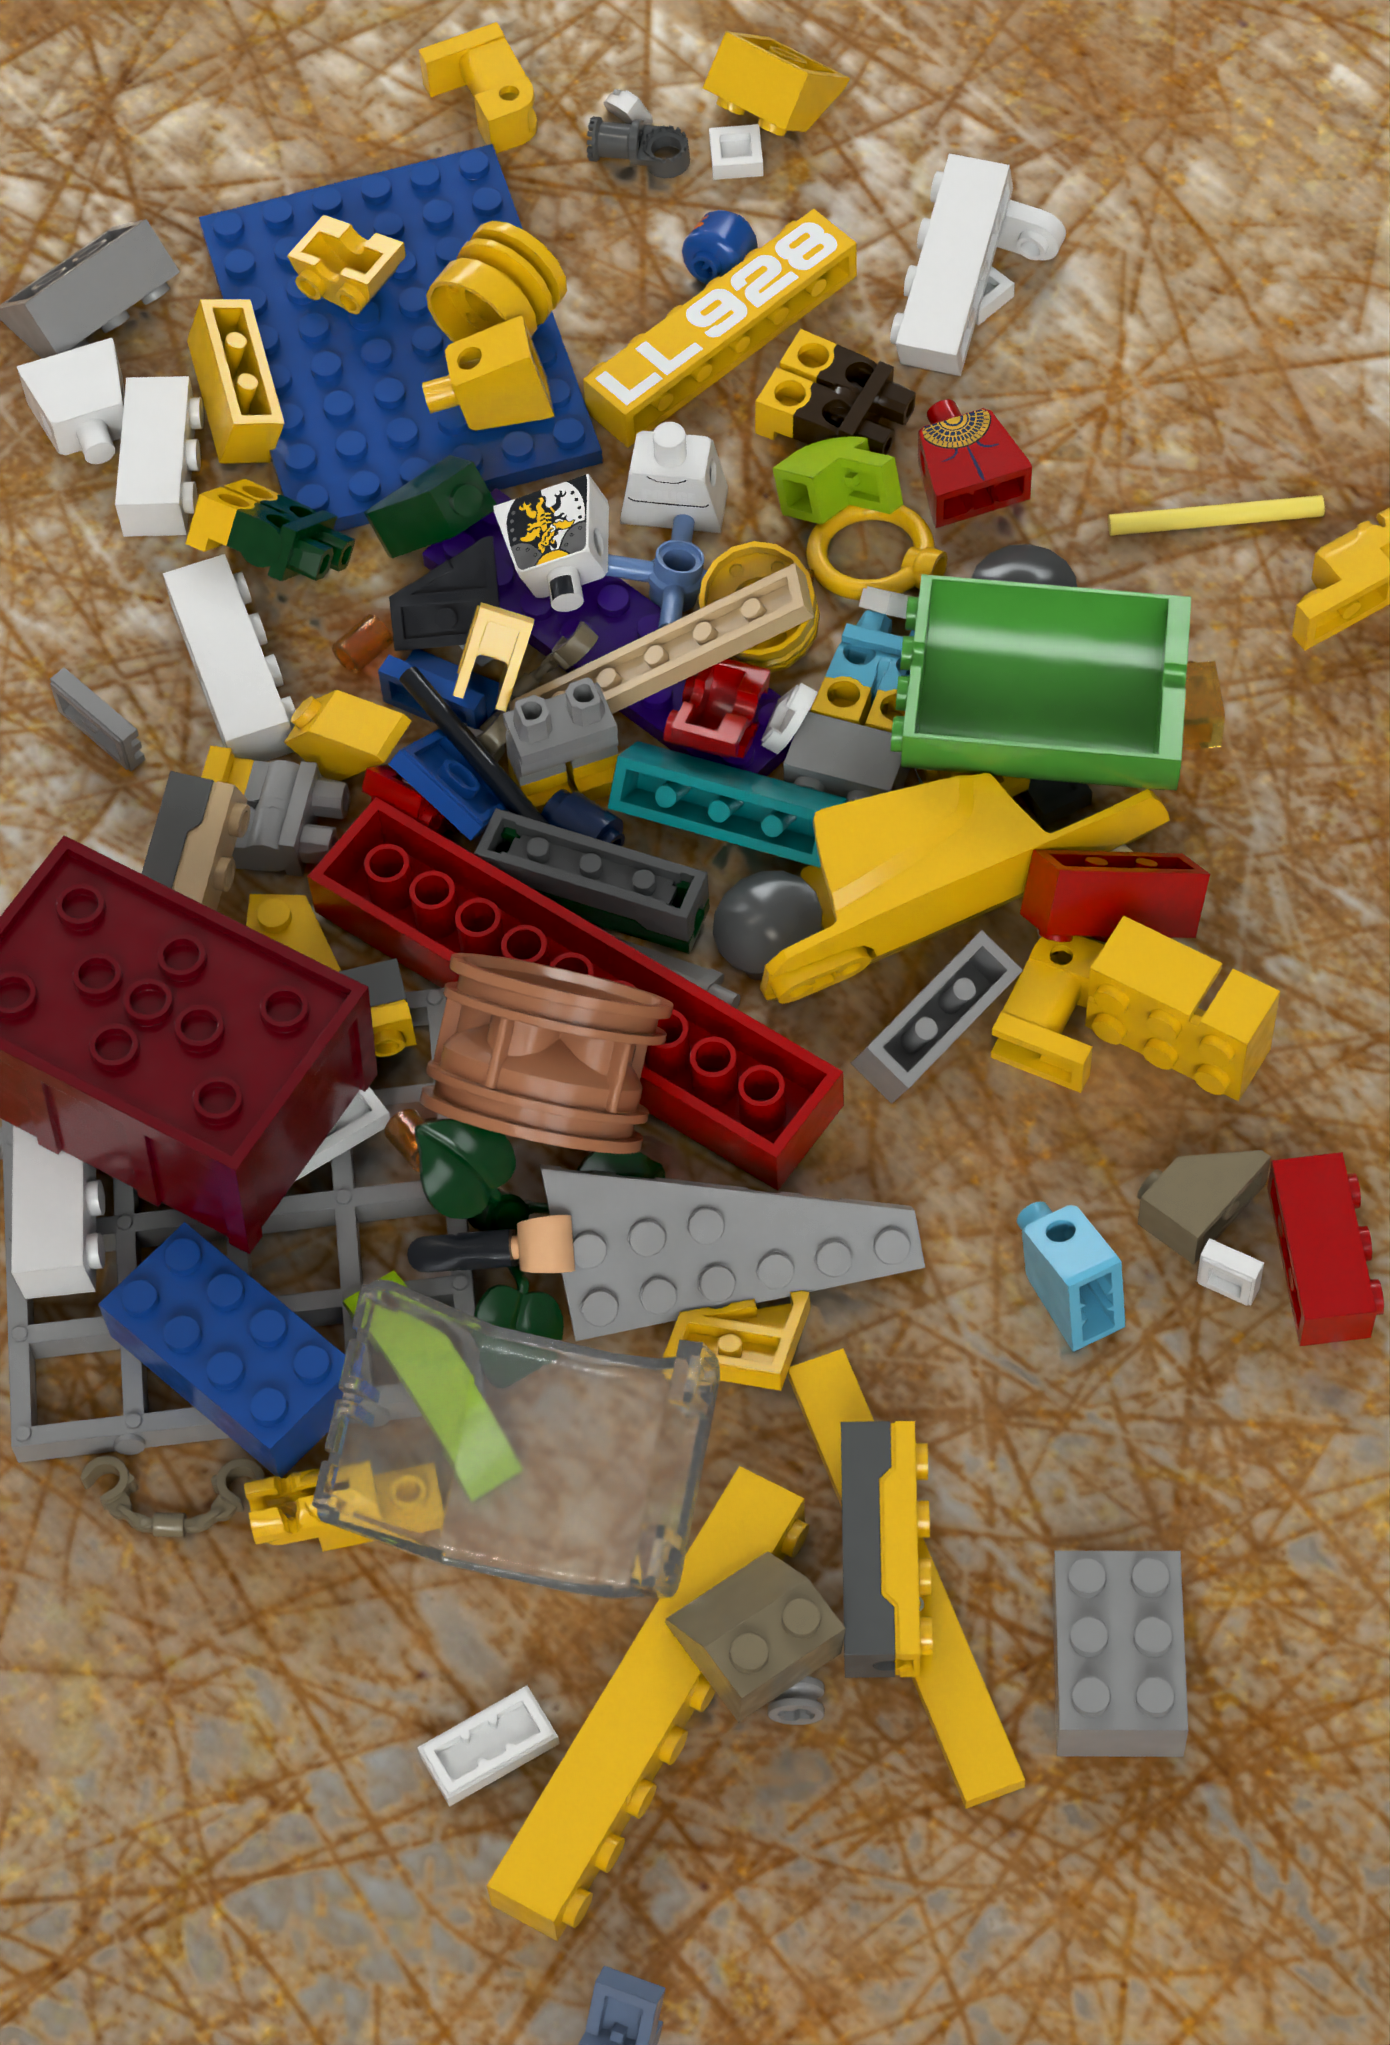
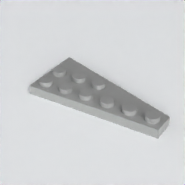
(693, 1245)

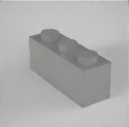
(936, 1017)

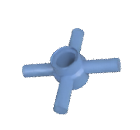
(672, 575)

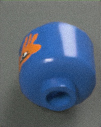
(717, 245)

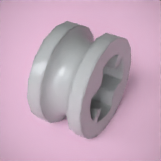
(799, 1703)

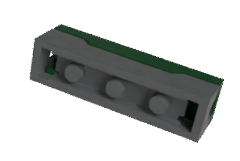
(601, 879)

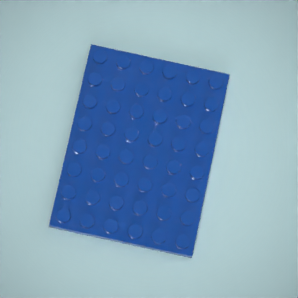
(356, 380)

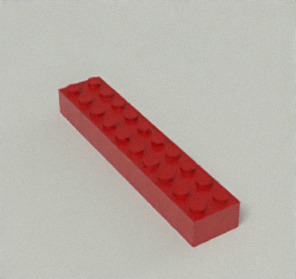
(714, 1077)

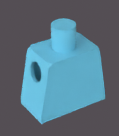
(1073, 1273)

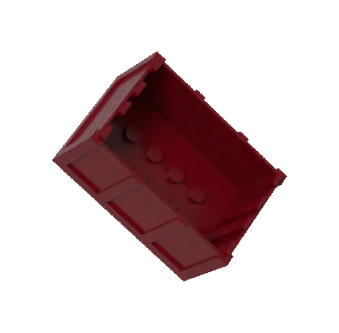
(171, 1041)

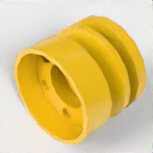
(494, 279)
(744, 566)

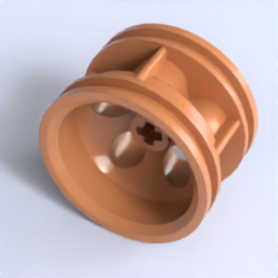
(544, 1053)

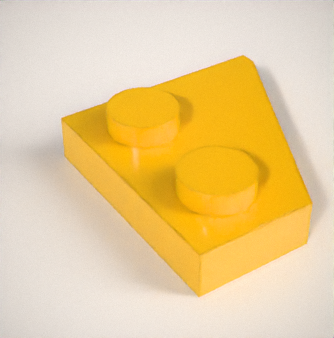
(749, 1342)

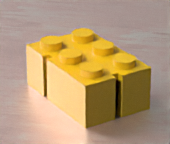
(1149, 997)

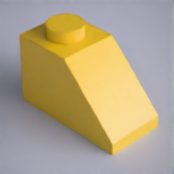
(344, 733)

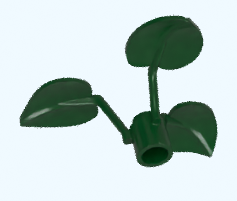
(461, 1180)

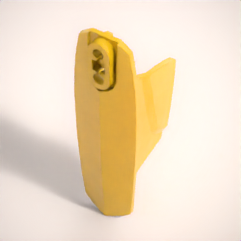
(924, 864)

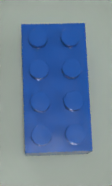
(228, 1348)

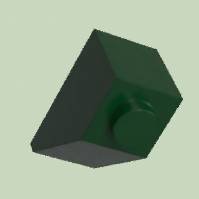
(431, 507)

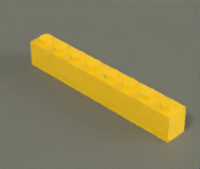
(635, 1722)

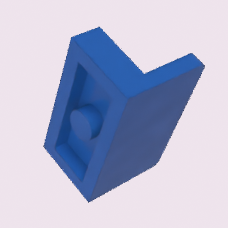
(473, 709)

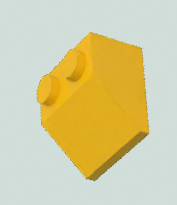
(772, 82)

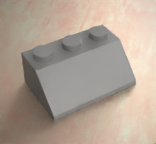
(90, 290)

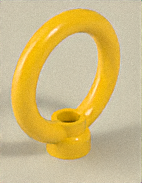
(918, 560)

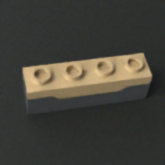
(197, 837)

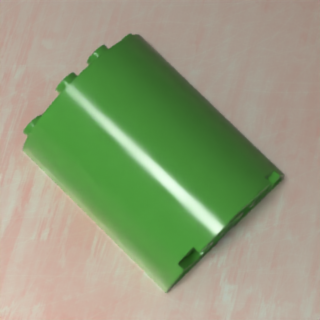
(1044, 682)

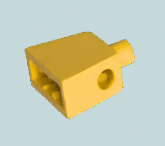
(493, 378)

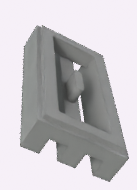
(97, 719)

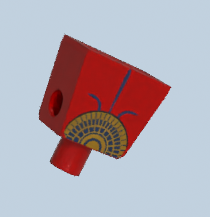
(969, 464)

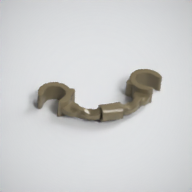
(565, 654)
(169, 1524)

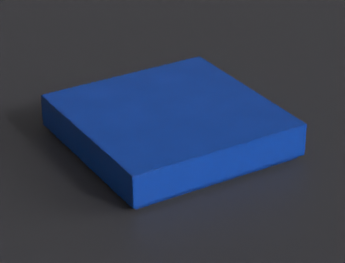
(448, 783)

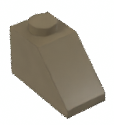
(1200, 1197)

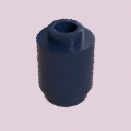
(583, 816)

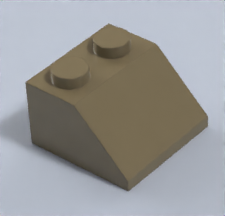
(758, 1633)

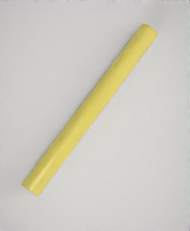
(1216, 515)

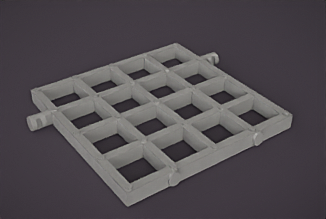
(132, 1230)

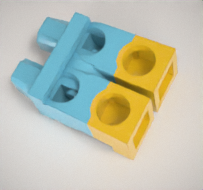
(864, 675)

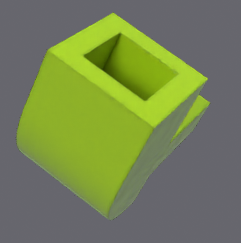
(833, 475)

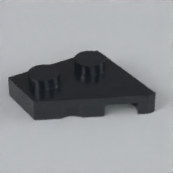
(443, 602)

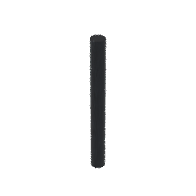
(468, 745)

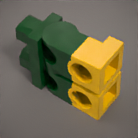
(269, 531)

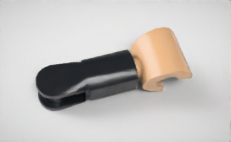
(539, 1246)

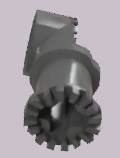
(638, 144)

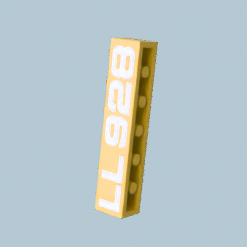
(720, 327)

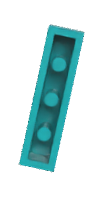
(719, 801)

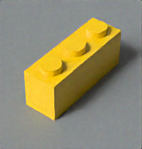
(235, 381)

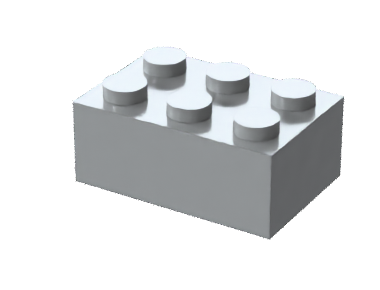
(1119, 1654)

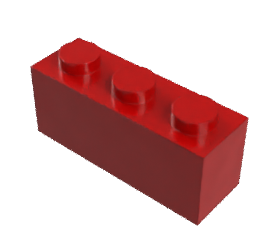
(1092, 891)
(1324, 1249)

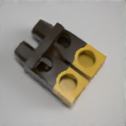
(831, 394)

